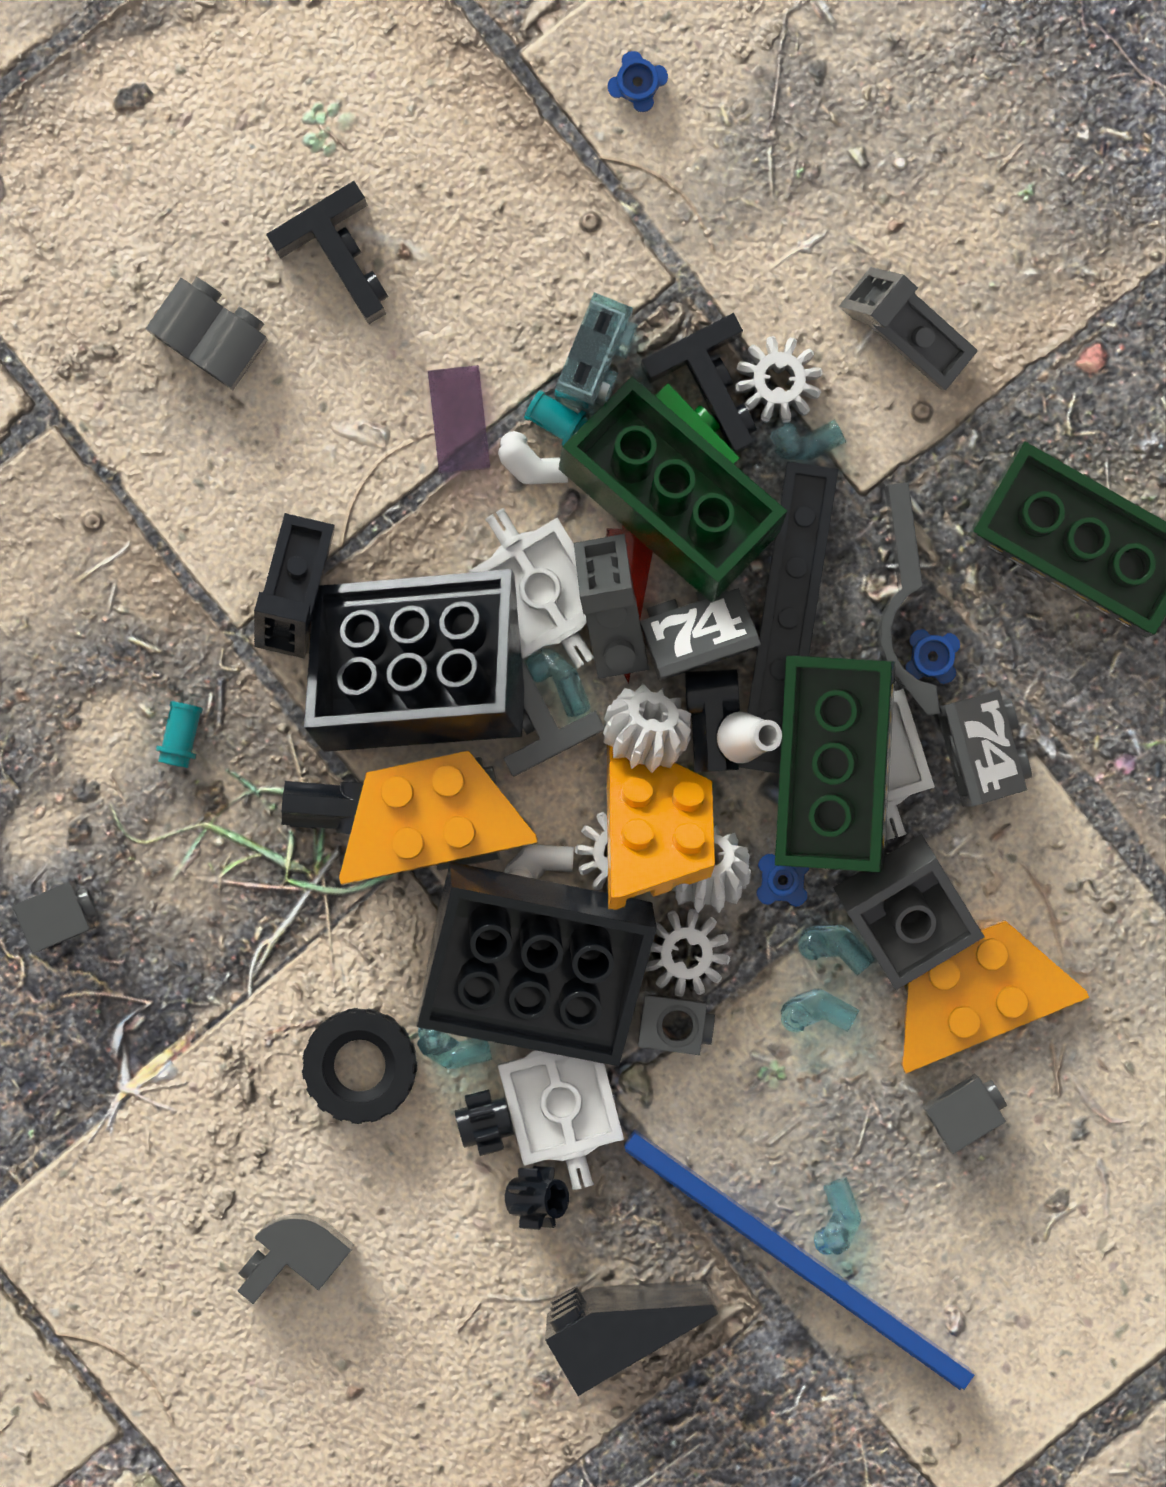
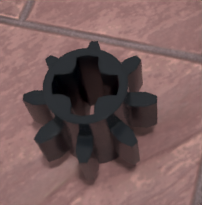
(484, 1122)
(536, 1197)

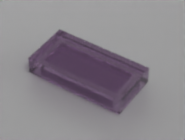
(459, 419)

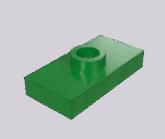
(697, 419)

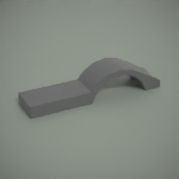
(909, 580)

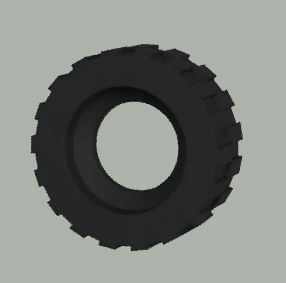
(331, 1093)

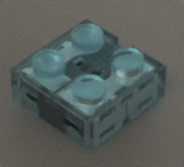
(588, 371)

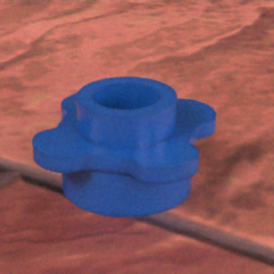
(635, 66)
(944, 646)
(770, 888)

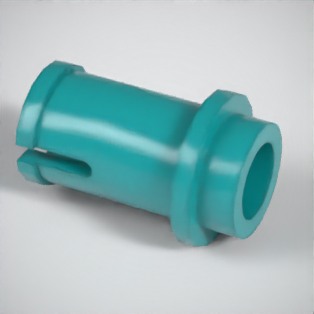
(554, 416)
(179, 735)

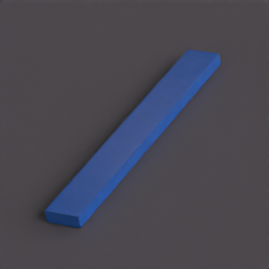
(798, 1260)

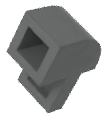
(302, 1243)

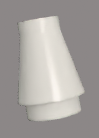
(746, 737)

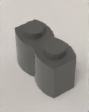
(207, 332)

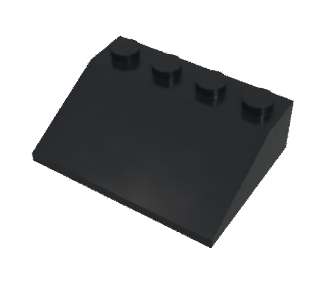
(415, 662)
(535, 964)
(618, 1325)

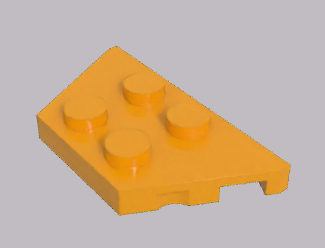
(429, 817)
(656, 829)
(982, 995)

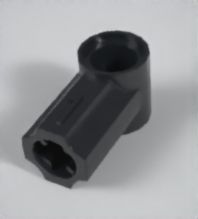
(710, 700)
(320, 805)

